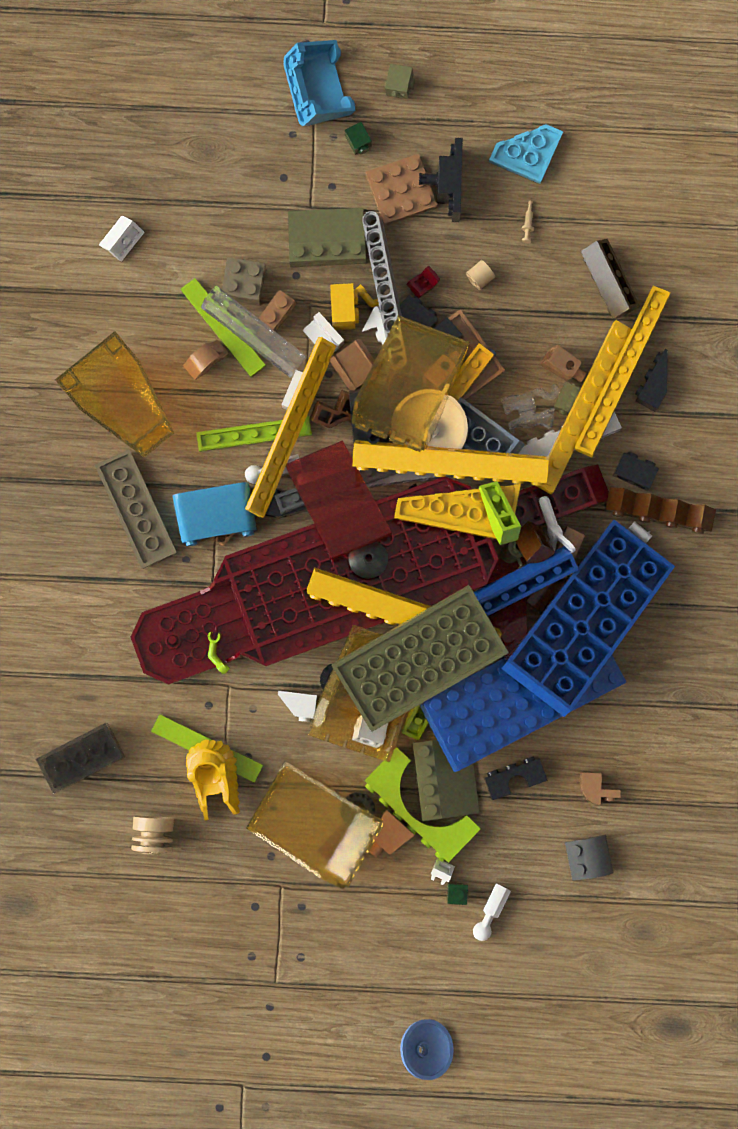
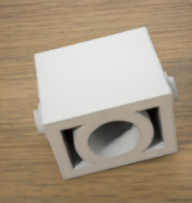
(364, 735)

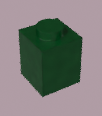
(358, 138)
(457, 893)

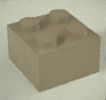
(244, 280)

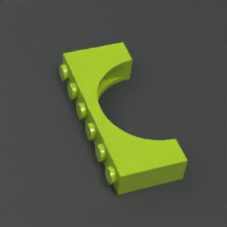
(444, 839)

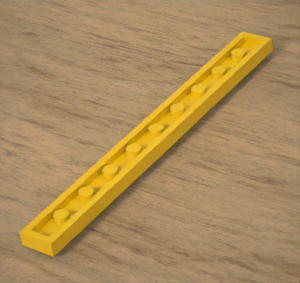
(622, 371)
(585, 404)
(290, 427)

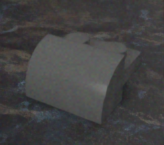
(589, 858)

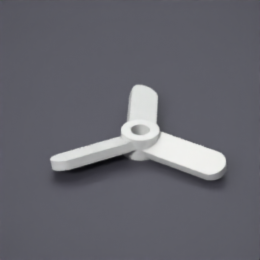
(554, 530)

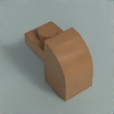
(204, 358)
(591, 788)

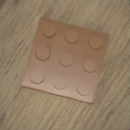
(398, 190)

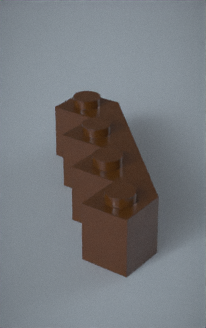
(332, 416)
(661, 510)

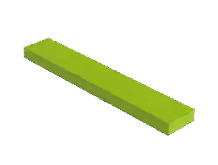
(239, 349)
(244, 435)
(188, 738)

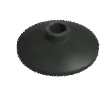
(369, 569)

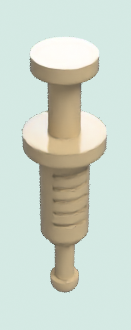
(527, 228)

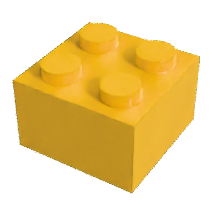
(342, 305)

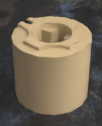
(480, 275)

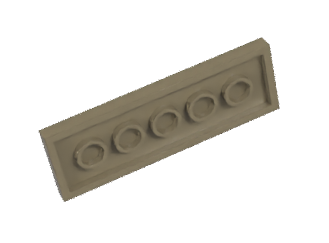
(135, 509)

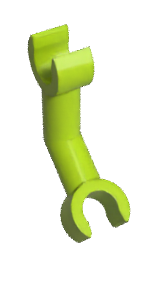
(220, 665)

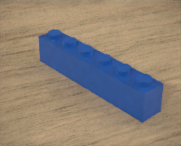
(526, 581)

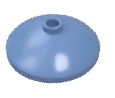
(435, 1053)

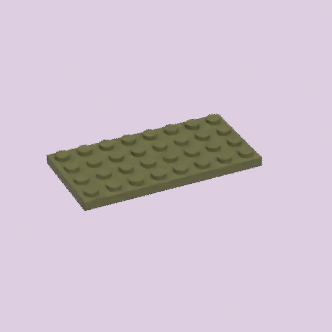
(420, 658)

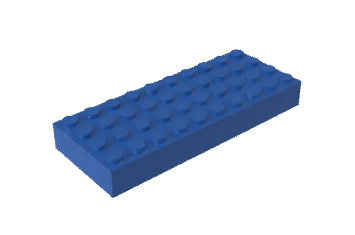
(588, 618)
(496, 710)

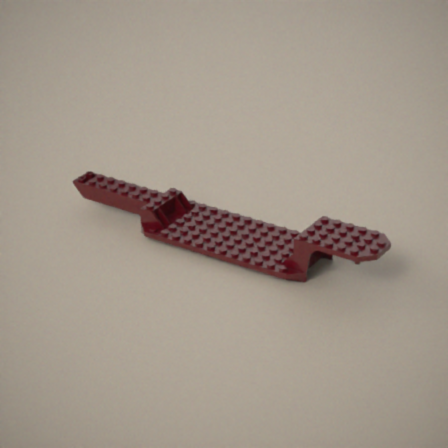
(262, 590)

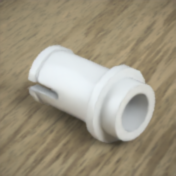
(640, 532)

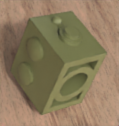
(399, 81)
(566, 398)

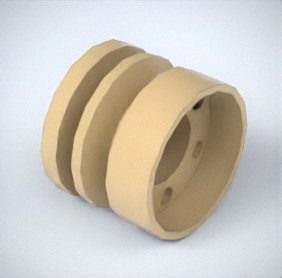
(152, 834)

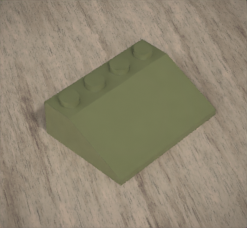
(326, 237)
(439, 787)

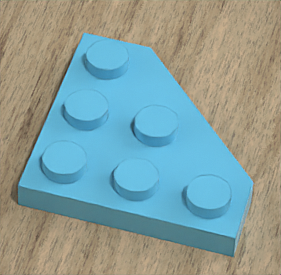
(528, 152)

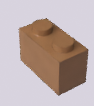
(277, 310)

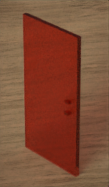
(338, 500)

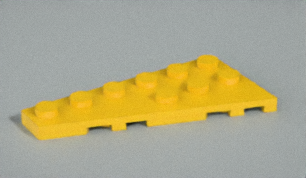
(453, 511)

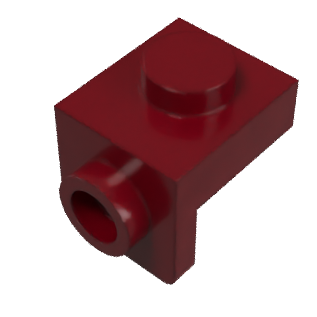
(423, 282)

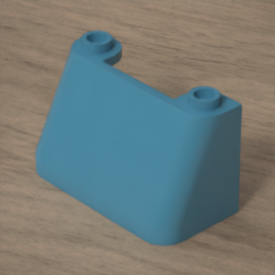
(316, 83)
(214, 512)

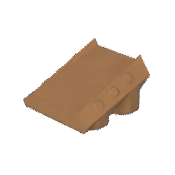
(353, 364)

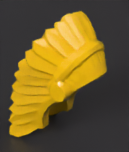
(213, 772)

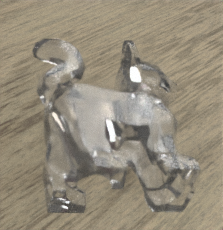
(527, 410)

